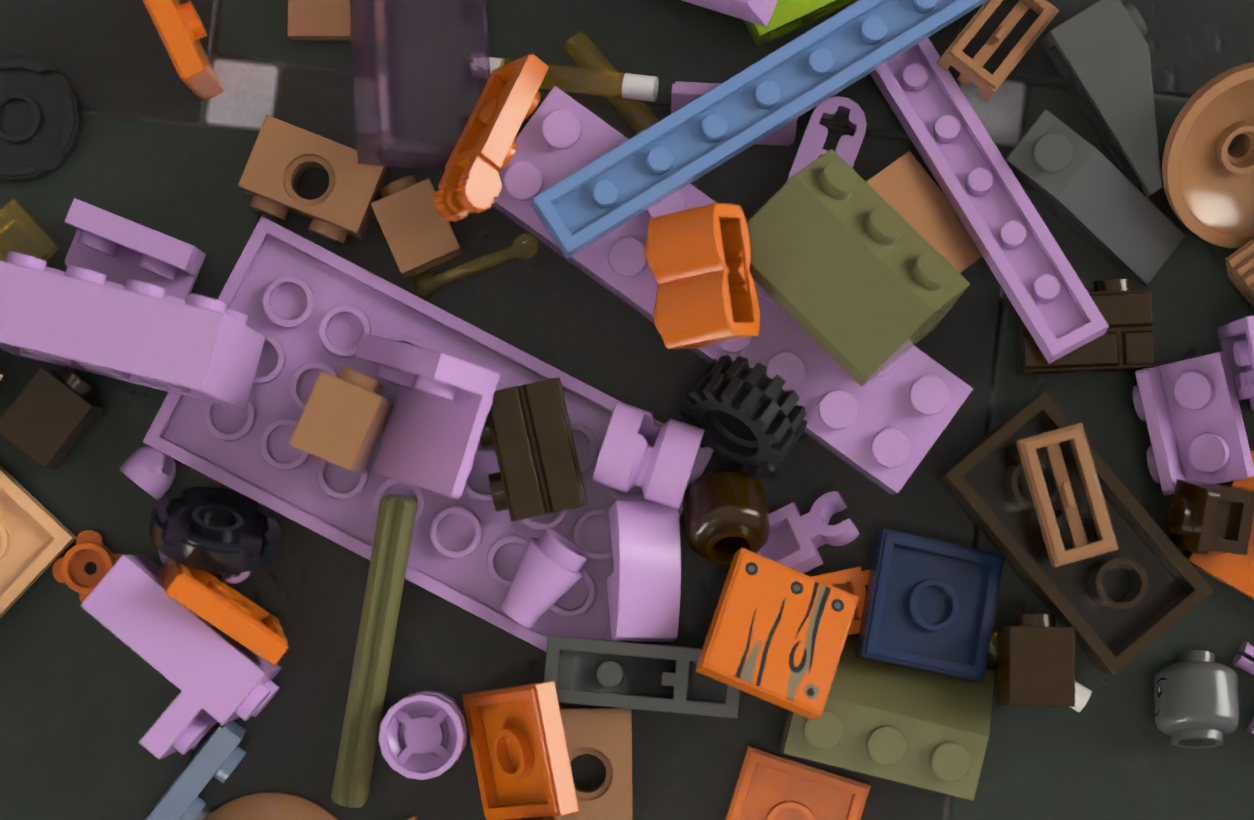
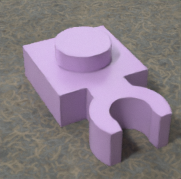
(797, 536)

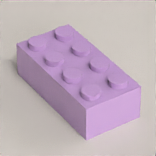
(127, 331)

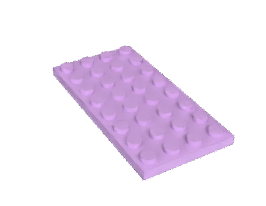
(459, 548)

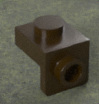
(1210, 517)

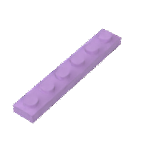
(990, 202)

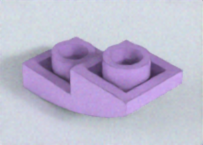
(646, 572)

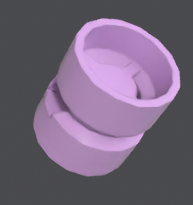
(648, 455)
(423, 734)

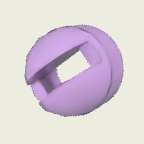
(150, 470)

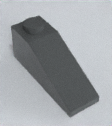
(1111, 78)
(1092, 197)
(636, 677)

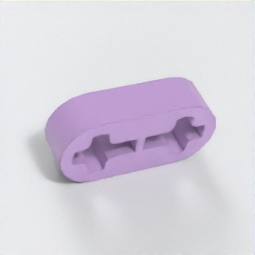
(816, 134)

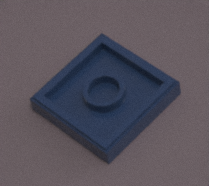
(930, 605)

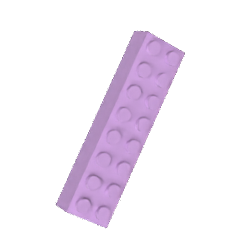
(871, 427)

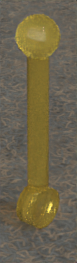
(524, 247)

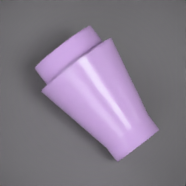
(544, 576)

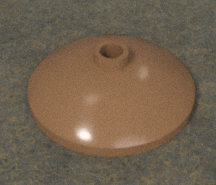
(1203, 179)

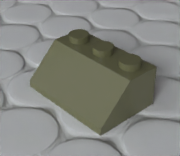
(849, 267)
(898, 725)

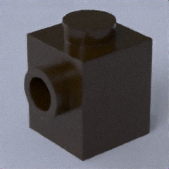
(51, 415)
(1036, 663)

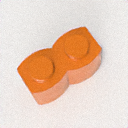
(702, 276)

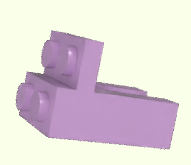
(212, 670)

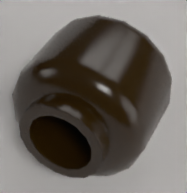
(725, 514)

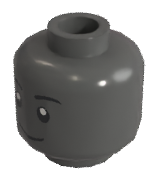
(1196, 700)

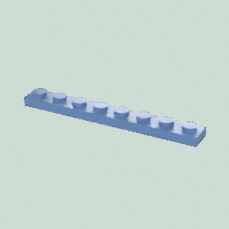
(736, 116)

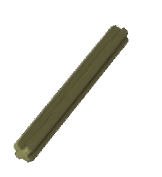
(374, 650)

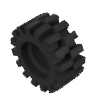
(744, 414)

